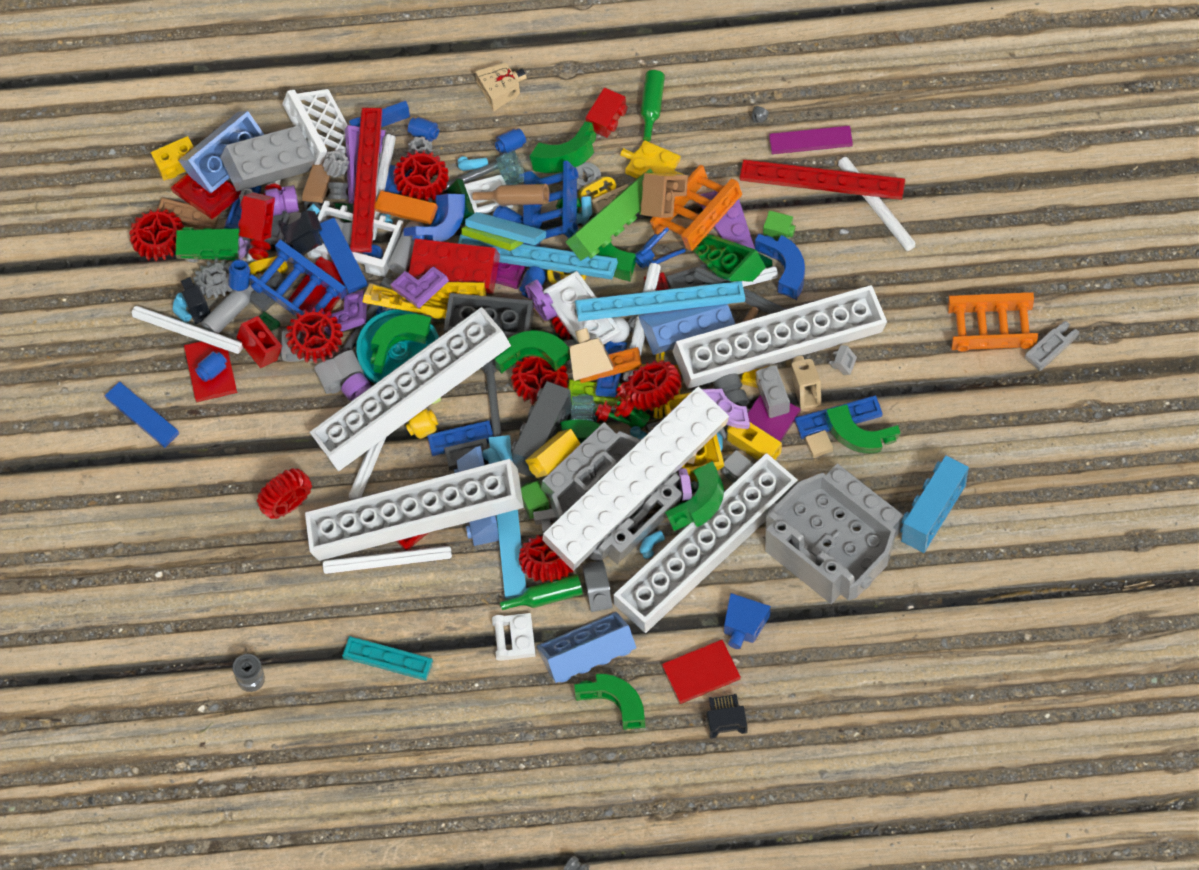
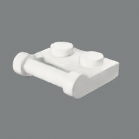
(485, 185)
(521, 636)

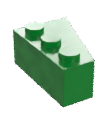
(208, 244)

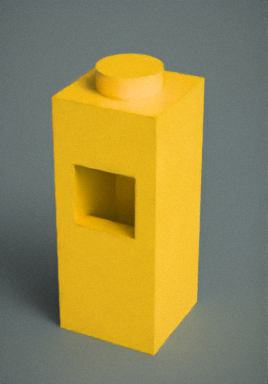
(754, 442)
(552, 453)

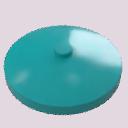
(397, 355)

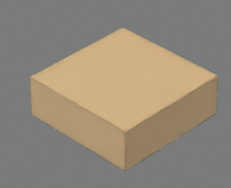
(819, 444)

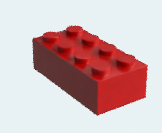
(456, 261)

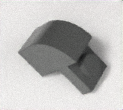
(597, 586)

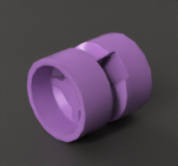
(285, 200)
(355, 386)

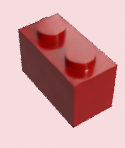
(606, 112)
(256, 216)
(259, 342)

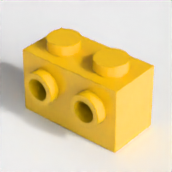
(167, 158)

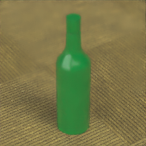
(651, 100)
(546, 593)

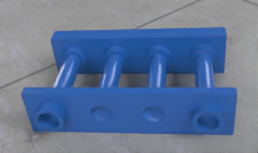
(532, 213)
(301, 265)

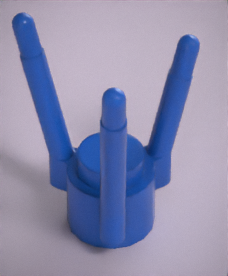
(645, 256)

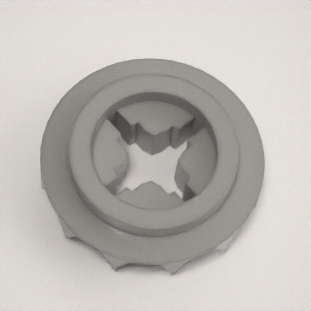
(590, 171)

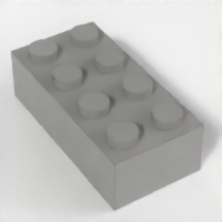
(267, 158)

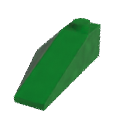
(729, 259)

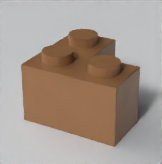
(660, 192)

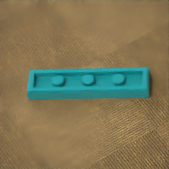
(387, 658)

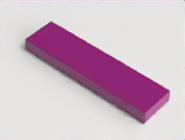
(810, 140)

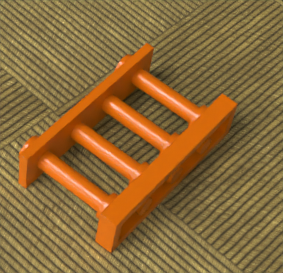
(709, 217)
(989, 303)

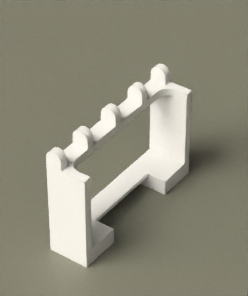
(372, 265)

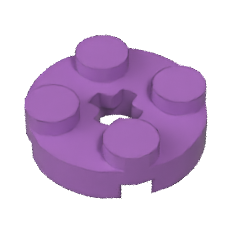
(541, 300)

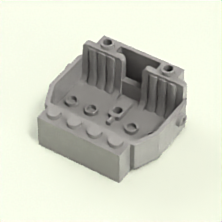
(563, 493)
(808, 520)

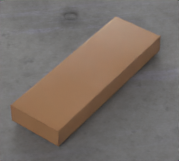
(316, 184)
(188, 214)

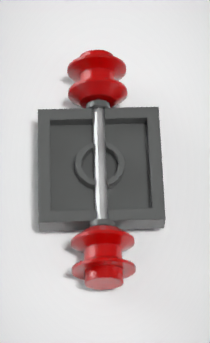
(259, 248)

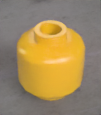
(422, 424)

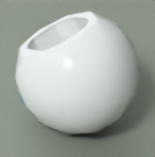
(624, 327)

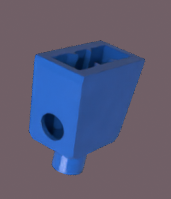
(744, 620)

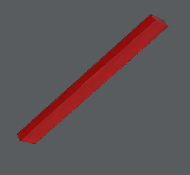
(822, 179)
(366, 180)

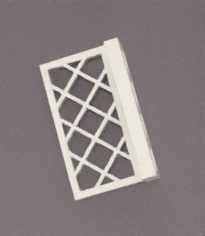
(299, 116)

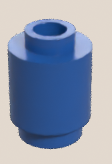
(422, 127)
(510, 141)
(508, 214)
(239, 275)
(531, 275)
(211, 366)

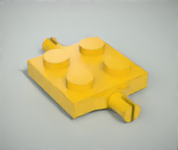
(650, 157)

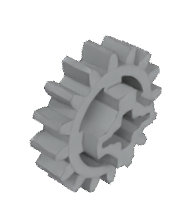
(215, 278)

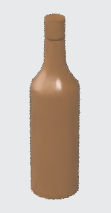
(516, 194)

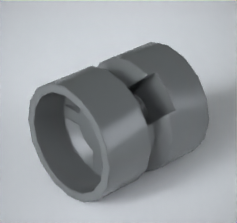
(732, 389)
(248, 672)

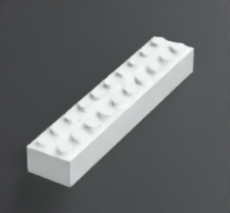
(779, 336)
(410, 388)
(635, 478)
(414, 510)
(702, 548)

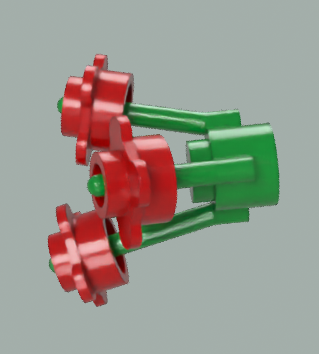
(624, 408)

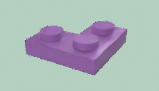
(420, 290)
(353, 313)

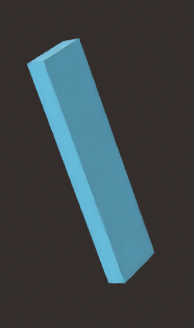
(505, 228)

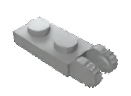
(1050, 346)

